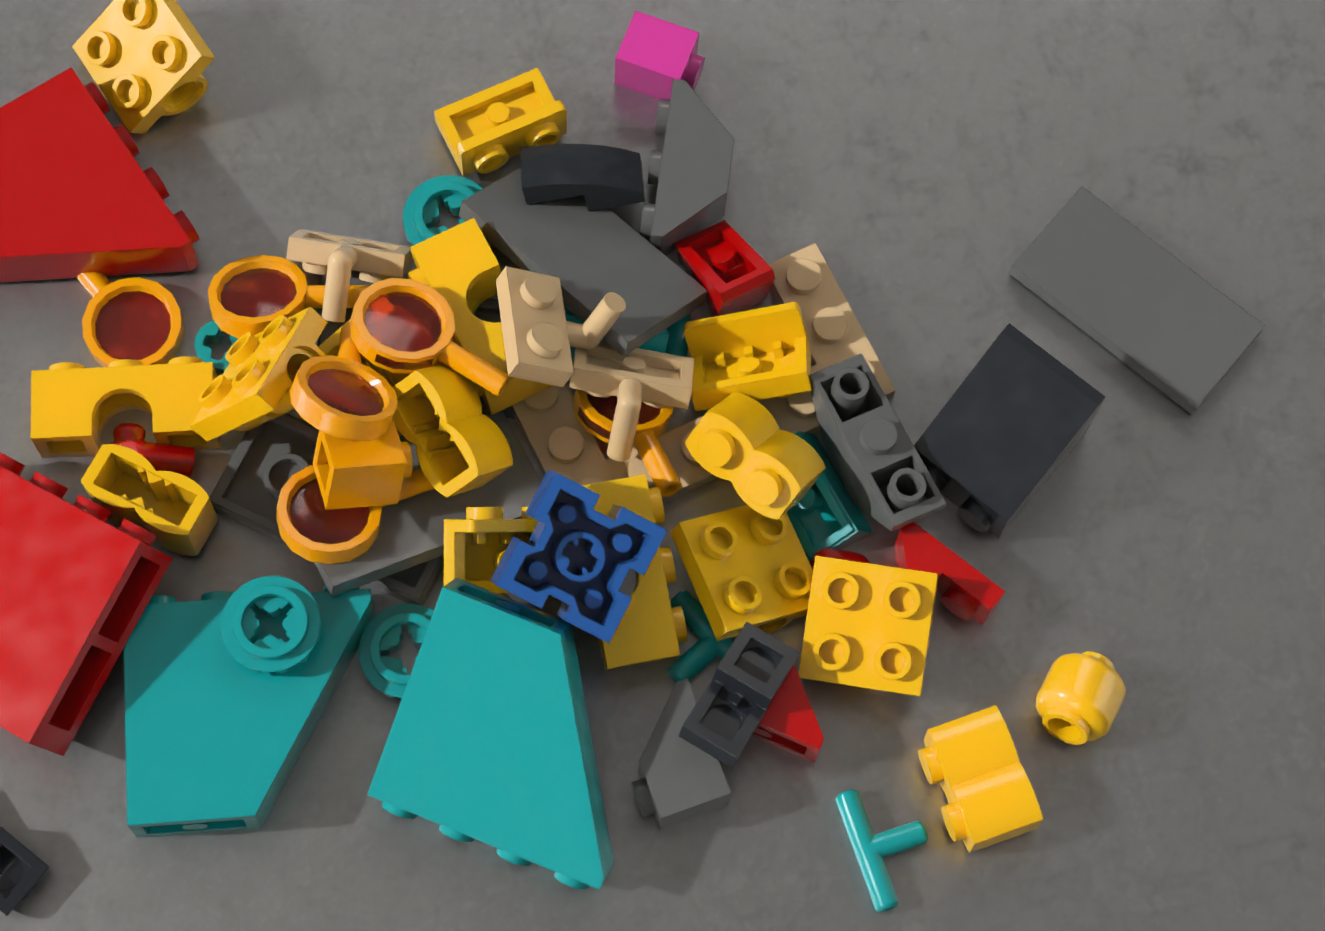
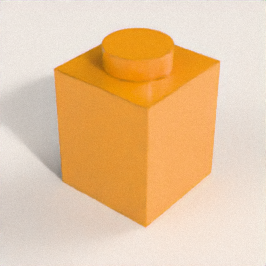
(361, 471)

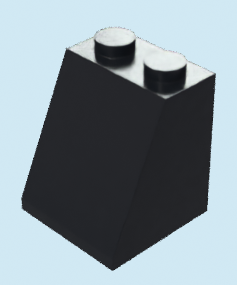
(1006, 431)

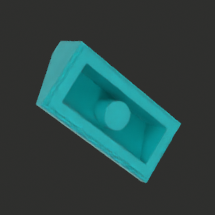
(826, 512)

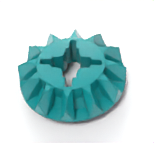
(423, 207)
(270, 596)
(384, 636)

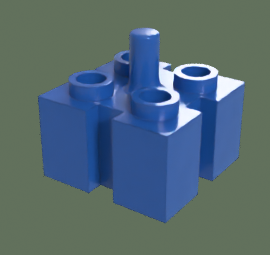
(578, 555)

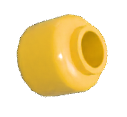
(1080, 697)

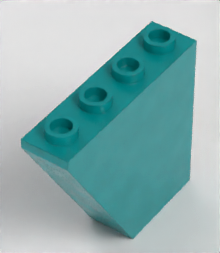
(210, 735)
(499, 738)

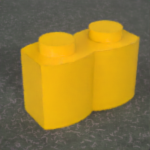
(452, 437)
(765, 464)
(155, 500)
(981, 779)

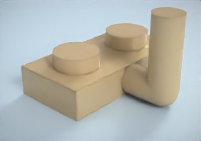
(340, 254)
(536, 326)
(639, 376)

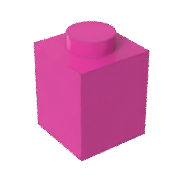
(655, 55)

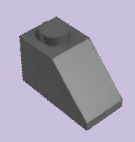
(675, 775)

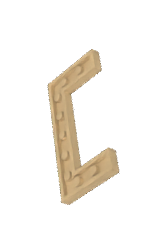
(833, 334)

